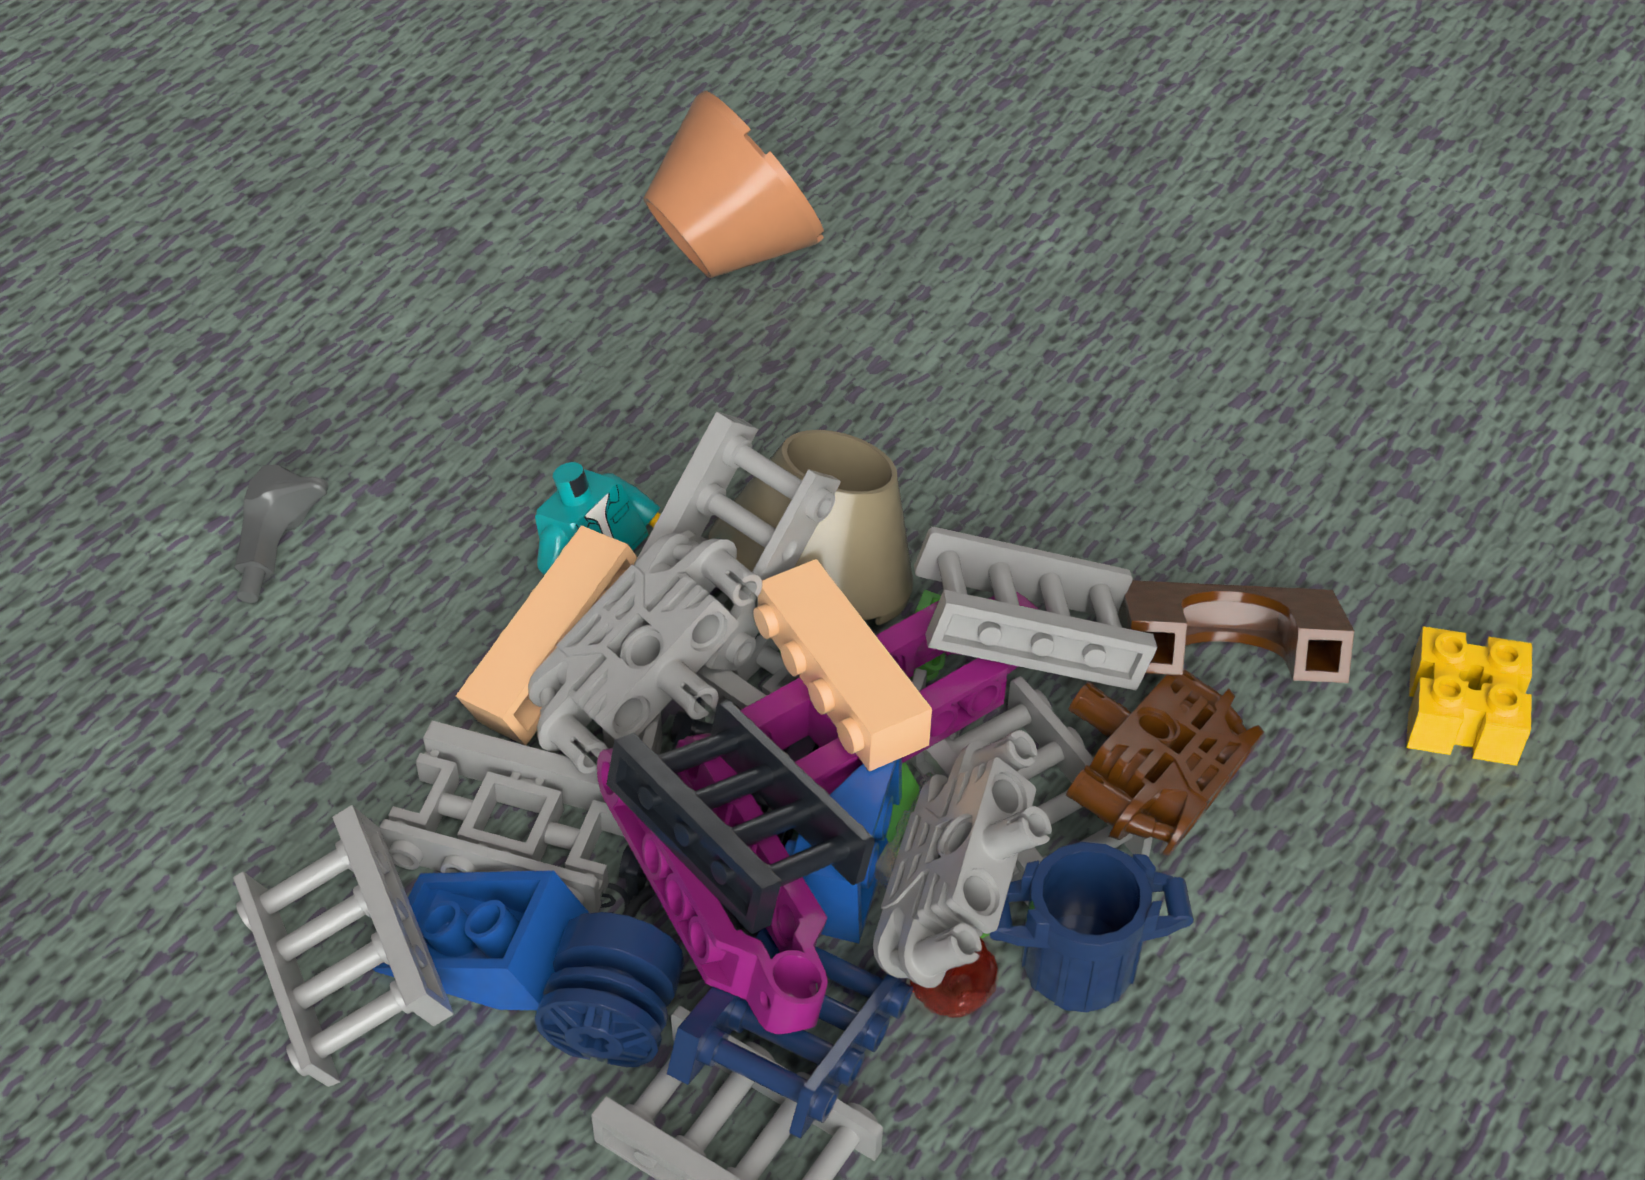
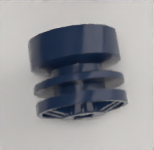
(610, 989)

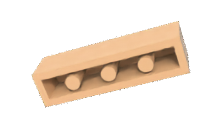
(572, 585)
(843, 665)

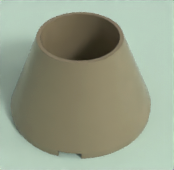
(863, 535)

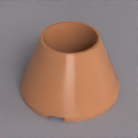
(727, 197)

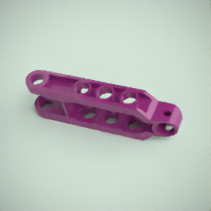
(954, 699)
(776, 989)

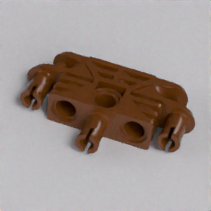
(1162, 758)

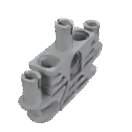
(641, 647)
(959, 860)

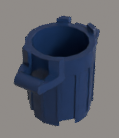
(1090, 921)

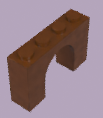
(1295, 623)

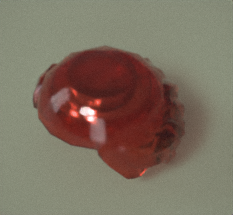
(962, 988)

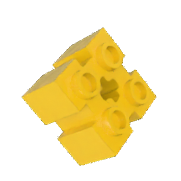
(1470, 695)

